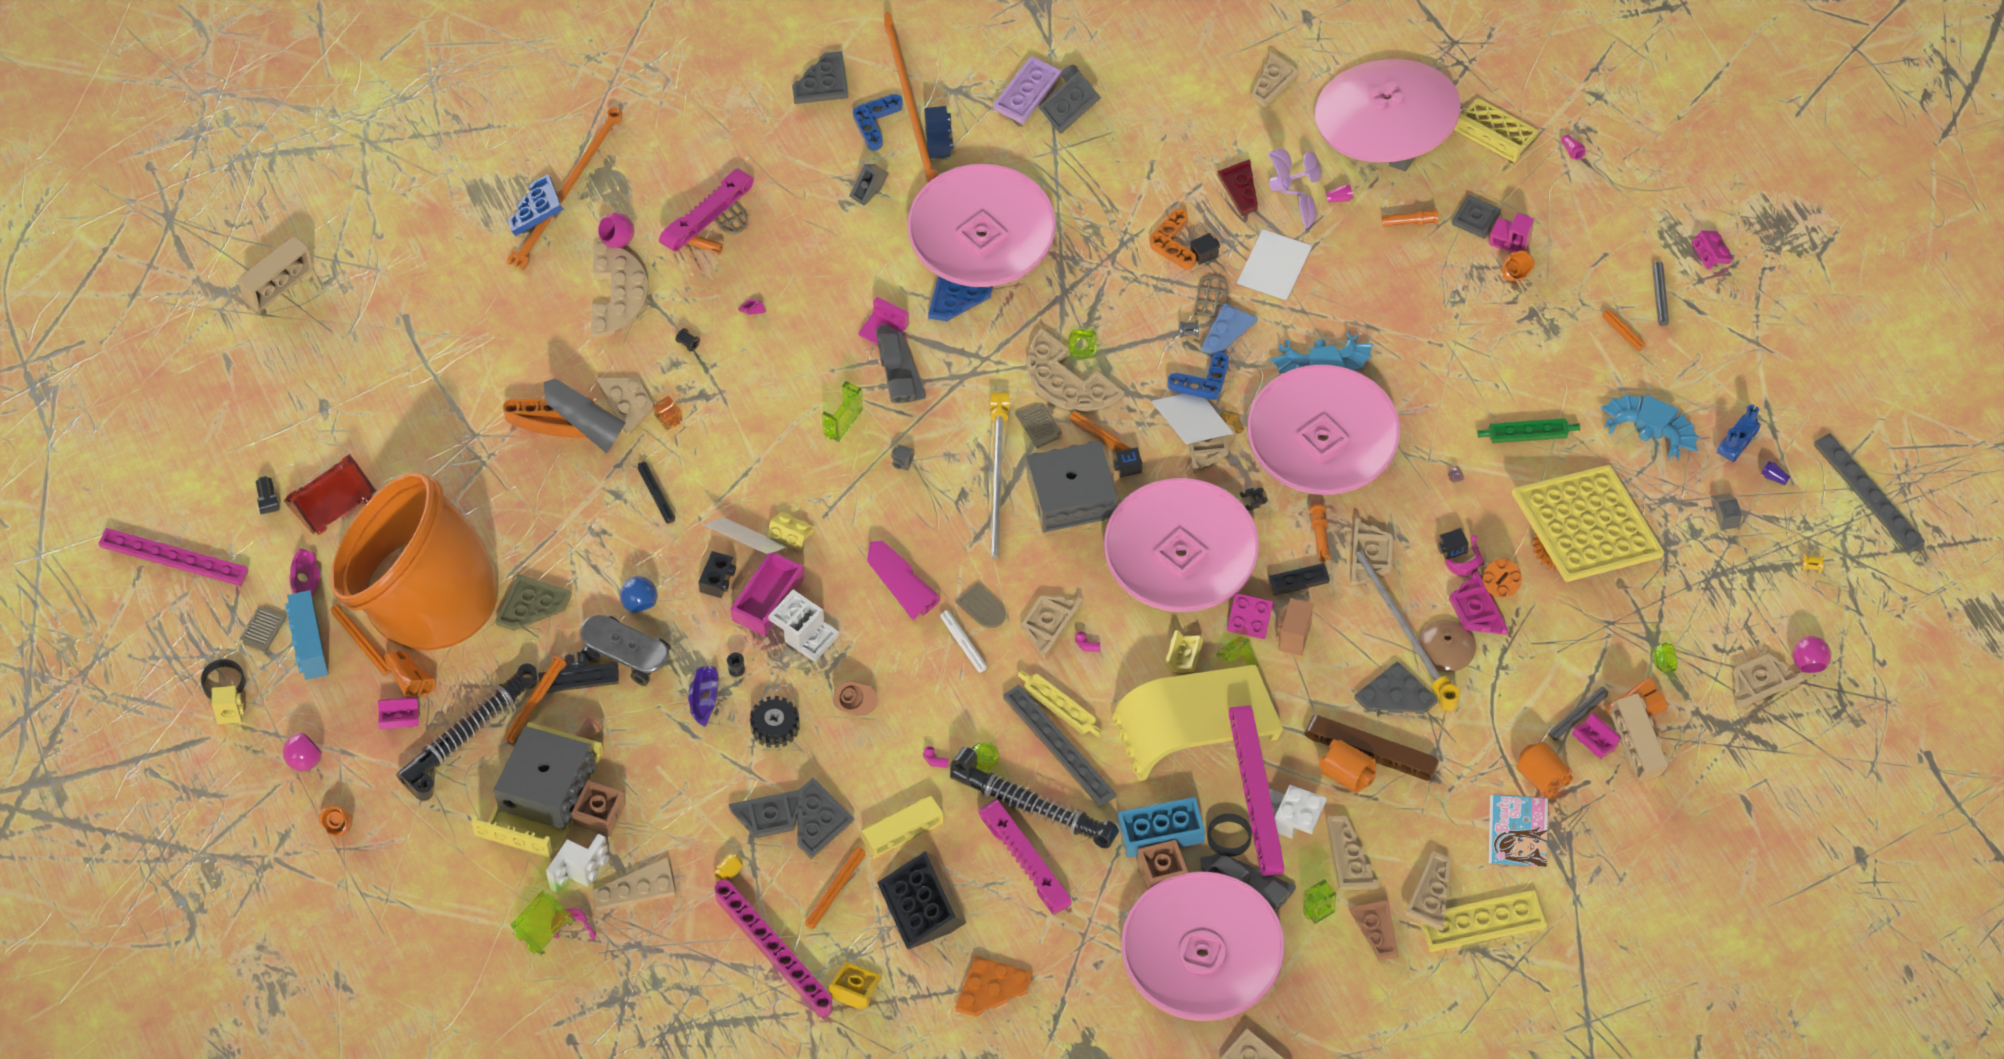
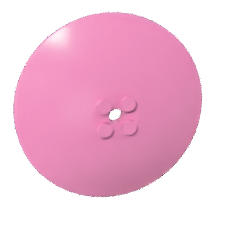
(1372, 129)
(986, 200)
(1328, 403)
(1188, 518)

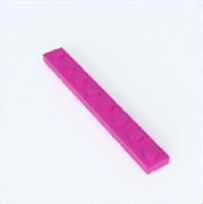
(173, 557)

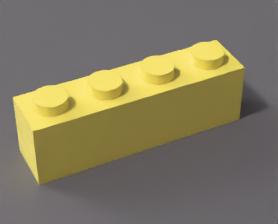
(902, 826)

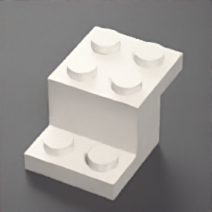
(803, 625)
(1296, 810)
(577, 863)

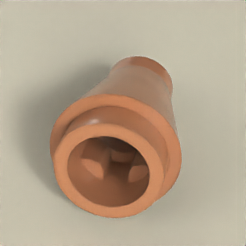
(590, 728)

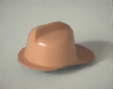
(855, 698)

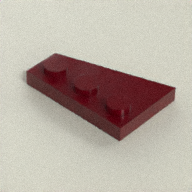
(1240, 186)

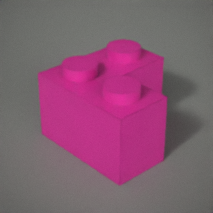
(1512, 235)

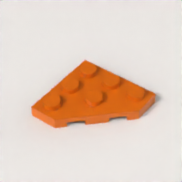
(991, 985)

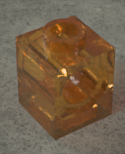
(667, 413)

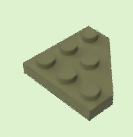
(531, 602)

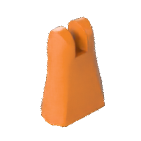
(409, 677)
(1648, 691)

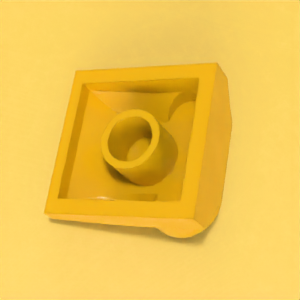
(854, 985)

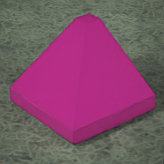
(752, 307)

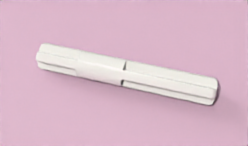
(963, 641)

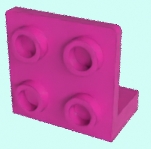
(884, 314)
(1250, 615)

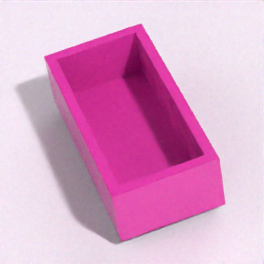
(765, 591)

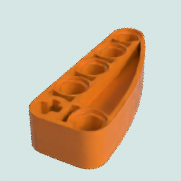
(540, 419)

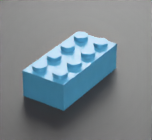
(306, 635)
(1161, 823)

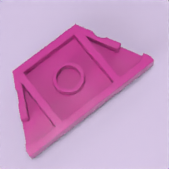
(1477, 608)

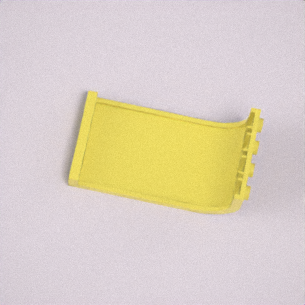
(1190, 713)
(525, 833)

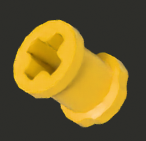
(1813, 562)

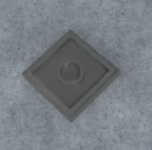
(1476, 216)

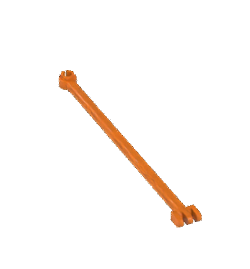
(888, 24)
(521, 256)

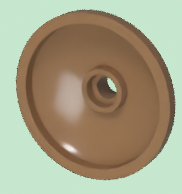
(1448, 654)

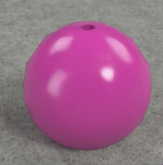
(616, 230)
(1811, 654)
(301, 752)

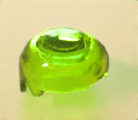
(1665, 657)
(987, 755)

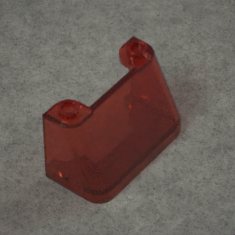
(330, 495)

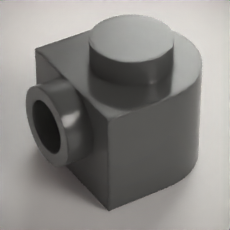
(902, 457)

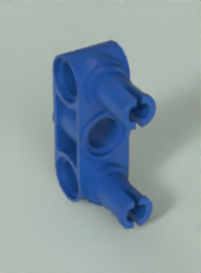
(1740, 435)

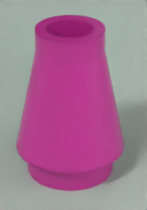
(1574, 148)
(1340, 194)

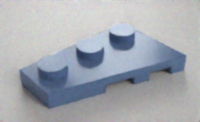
(1228, 326)

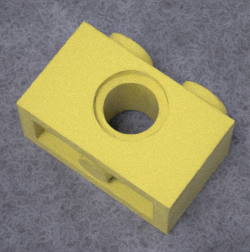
(227, 705)

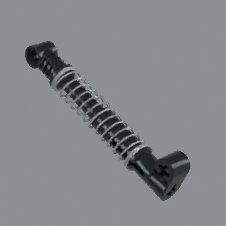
(436, 753)
(965, 771)

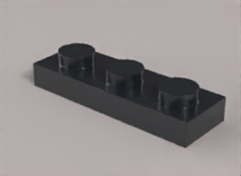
(1299, 579)

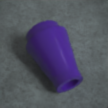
(1775, 473)

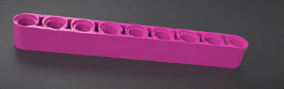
(1256, 790)
(775, 956)

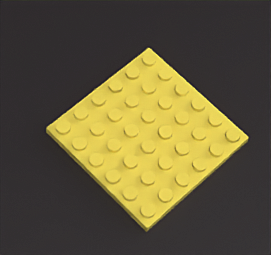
(1587, 523)

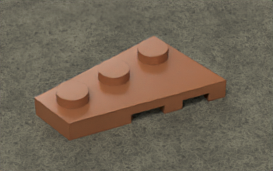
(1377, 927)

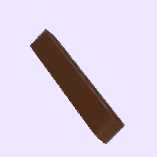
(1383, 750)

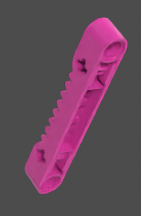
(687, 227)
(1006, 830)

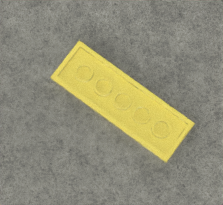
(1486, 921)

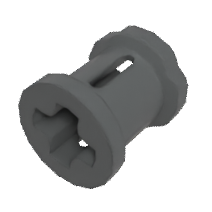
(1189, 328)

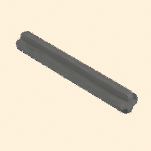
(1660, 291)
(1578, 713)

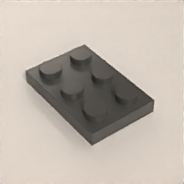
(1069, 102)

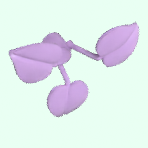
(1282, 164)

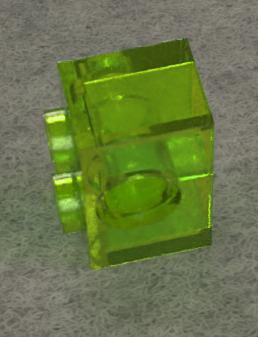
(1319, 901)

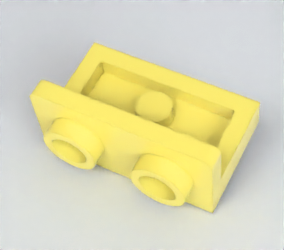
(789, 530)
(1184, 653)

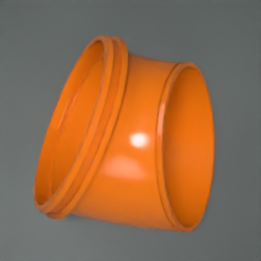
(439, 584)

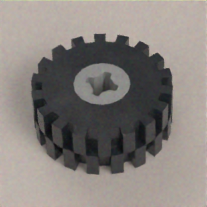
(770, 730)

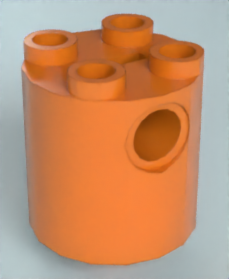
(1502, 577)
(1348, 766)
(1544, 769)

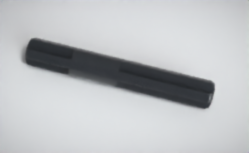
(656, 492)

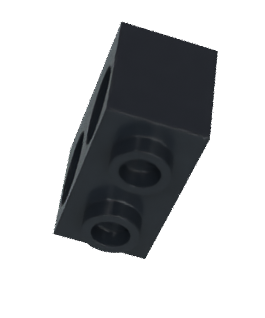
(713, 573)

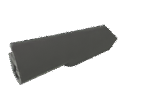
(900, 370)
(583, 414)
(1271, 888)

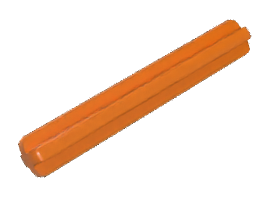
(1098, 432)

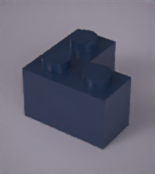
(938, 131)

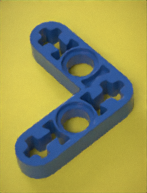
(871, 115)
(1209, 383)

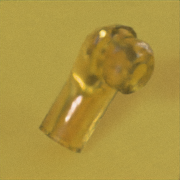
(1232, 419)

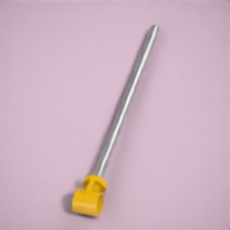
(1000, 406)
(1442, 685)

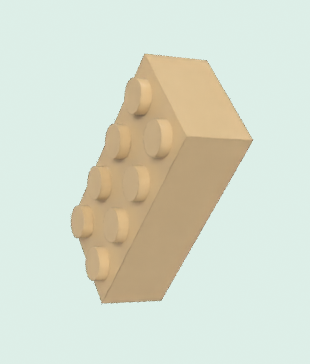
(275, 274)
(1639, 738)

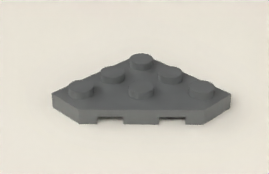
(822, 81)
(1396, 692)
(819, 818)

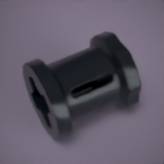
(687, 339)
(736, 664)

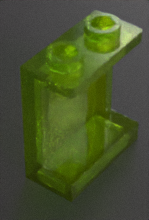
(838, 424)
(541, 922)

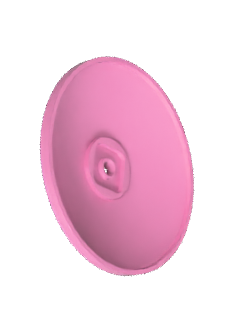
(1209, 915)

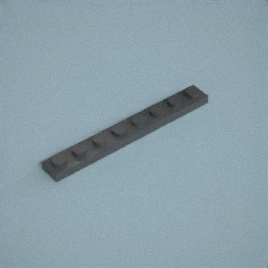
(1869, 493)
(1059, 746)

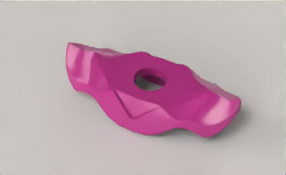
(304, 563)

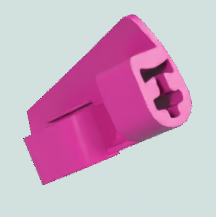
(901, 580)

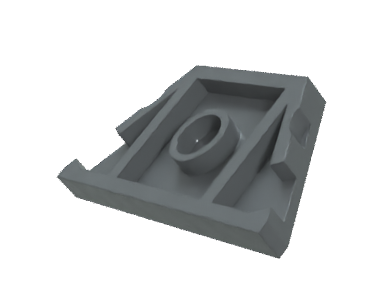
(768, 814)

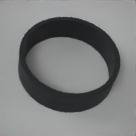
(217, 664)
(1229, 852)

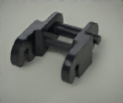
(1252, 493)

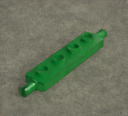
(1528, 430)

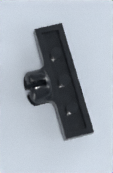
(582, 675)

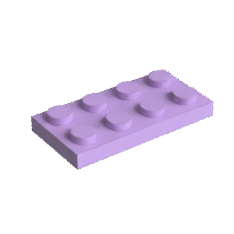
(1027, 90)

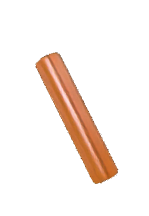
(1623, 329)

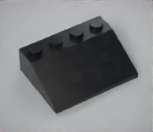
(921, 901)

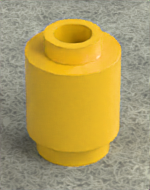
(728, 868)

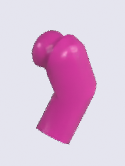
(1084, 643)
(933, 760)

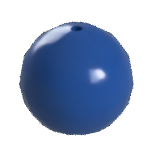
(638, 594)

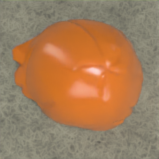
(1517, 265)
(336, 820)

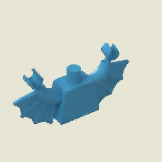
(1350, 357)
(1652, 419)

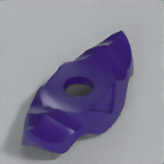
(705, 680)

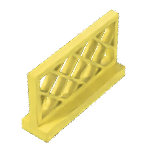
(1489, 137)

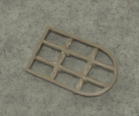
(735, 217)
(1206, 301)

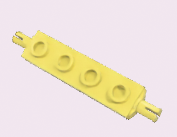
(1060, 703)

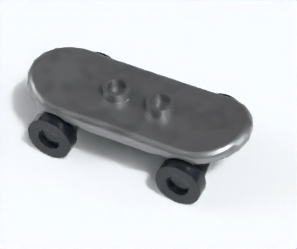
(625, 645)

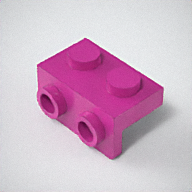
(1711, 249)
(398, 713)
(1597, 736)

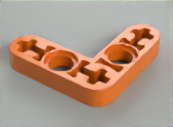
(1168, 242)

